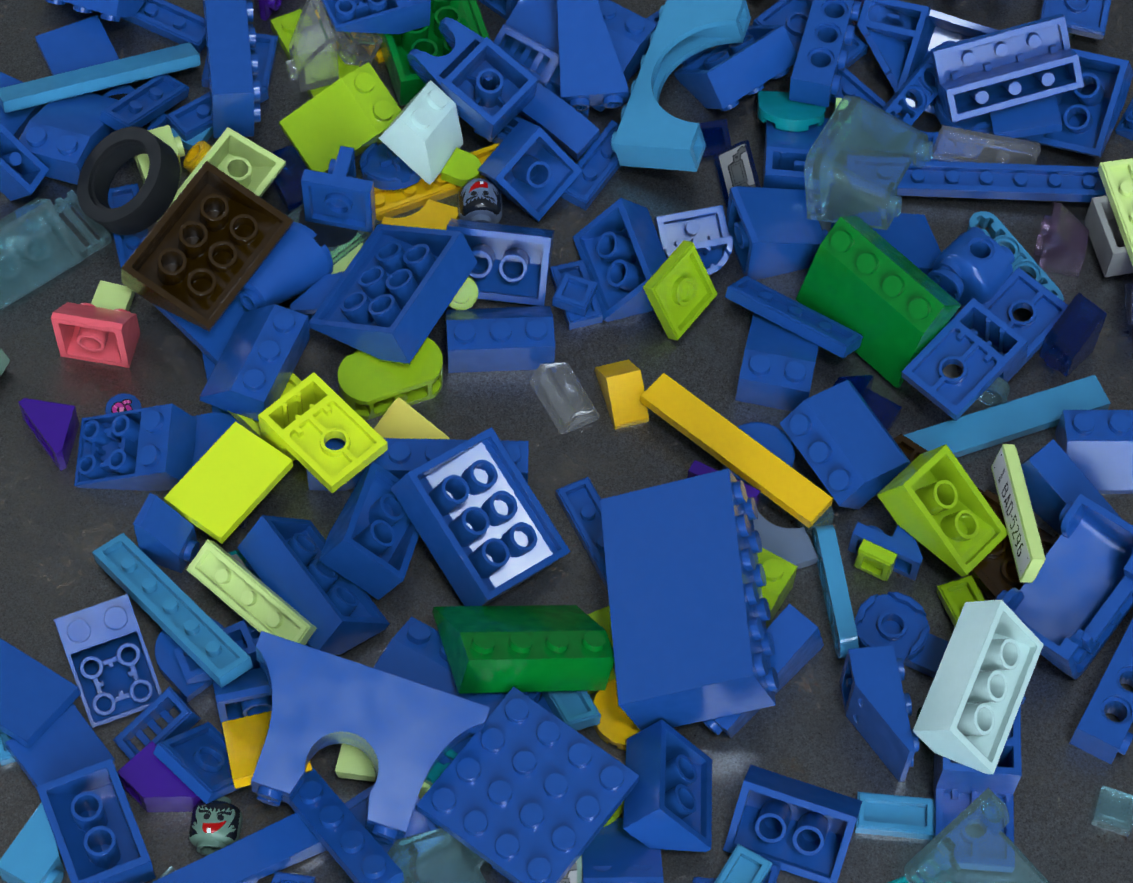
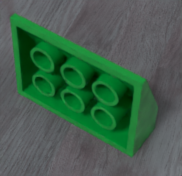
(427, 39)
(876, 293)
(524, 648)

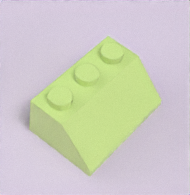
(242, 161)

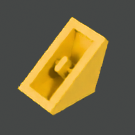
(621, 388)

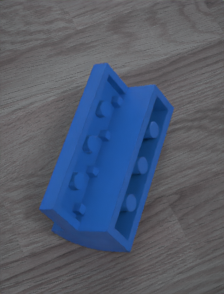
(1006, 68)

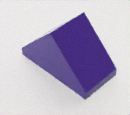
(53, 426)

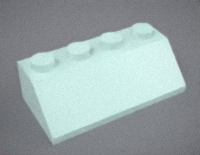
(979, 686)

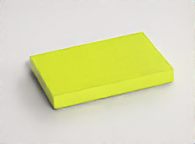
(228, 482)

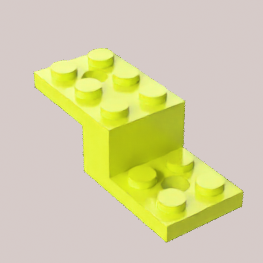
(309, 417)

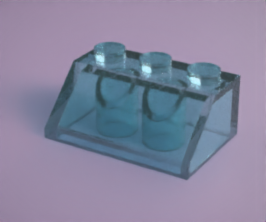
(33, 249)

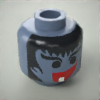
(480, 201)

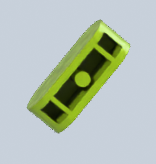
(374, 384)

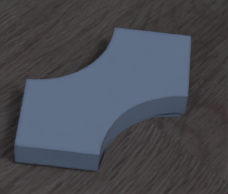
(787, 543)

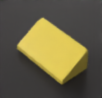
(406, 423)

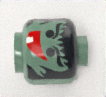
(215, 825)

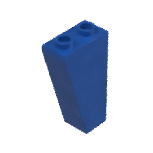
(588, 58)

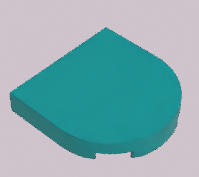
(788, 114)

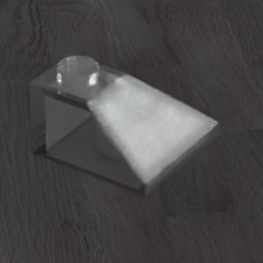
(313, 49)

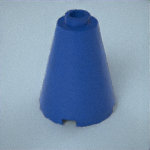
(288, 270)

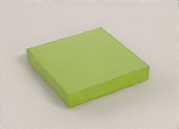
(680, 290)

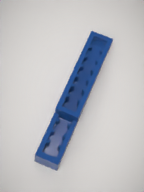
(253, 856)

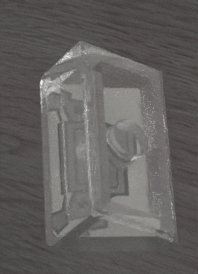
(563, 396)

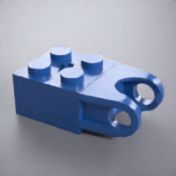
(477, 77)

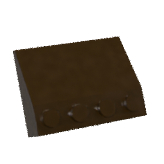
(205, 248)

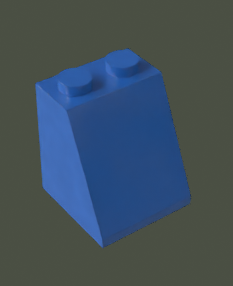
(772, 231)

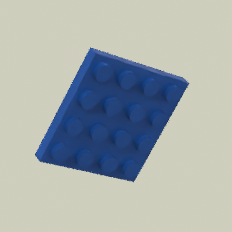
(528, 792)

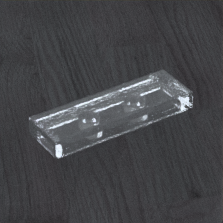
(973, 146)

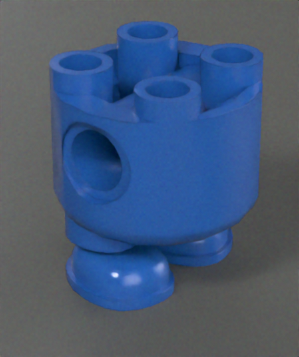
(972, 267)

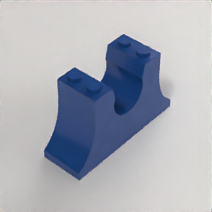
(340, 701)

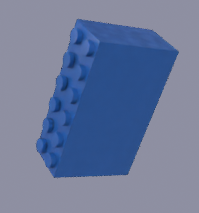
(687, 601)

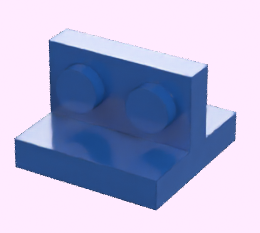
(339, 196)

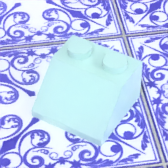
(425, 132)

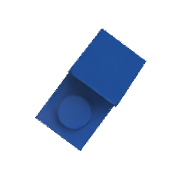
(901, 543)

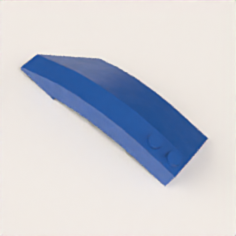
(905, 33)

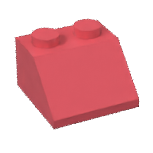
(96, 333)

